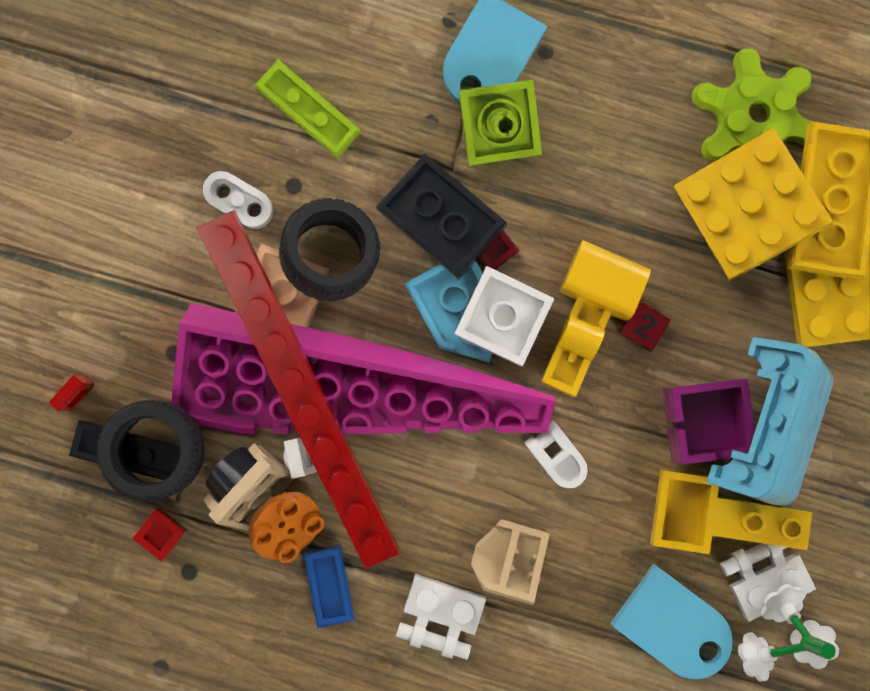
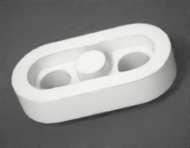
(240, 199)

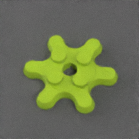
(750, 88)

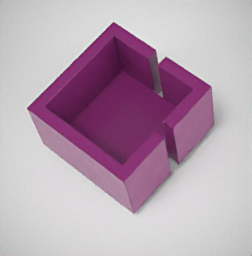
(709, 418)

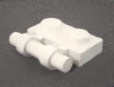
(756, 585)
(443, 605)

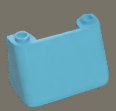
(786, 425)

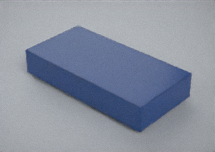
(329, 586)

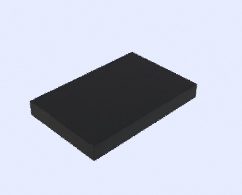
(441, 216)

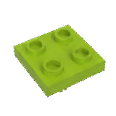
(500, 122)

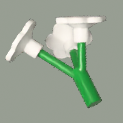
(810, 640)

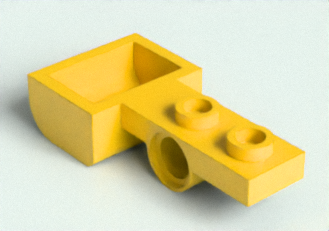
(601, 287)
(692, 513)

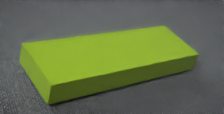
(307, 109)

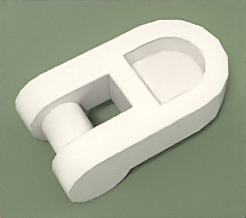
(567, 466)

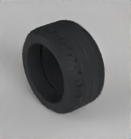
(337, 214)
(111, 450)

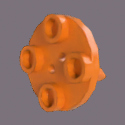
(295, 513)

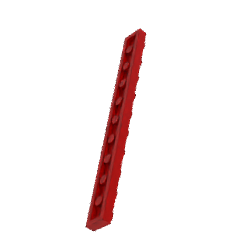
(298, 387)

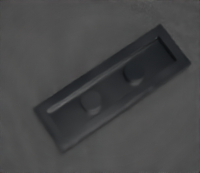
(142, 453)

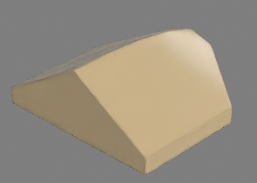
(510, 561)

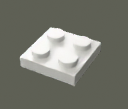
(504, 316)

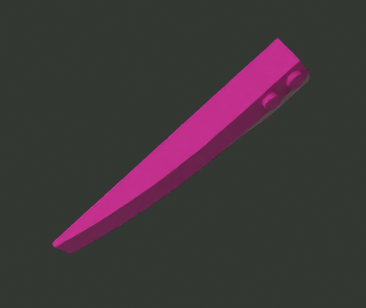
(366, 384)

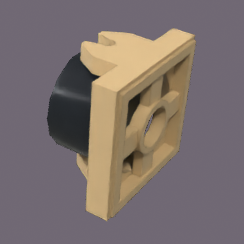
(245, 484)

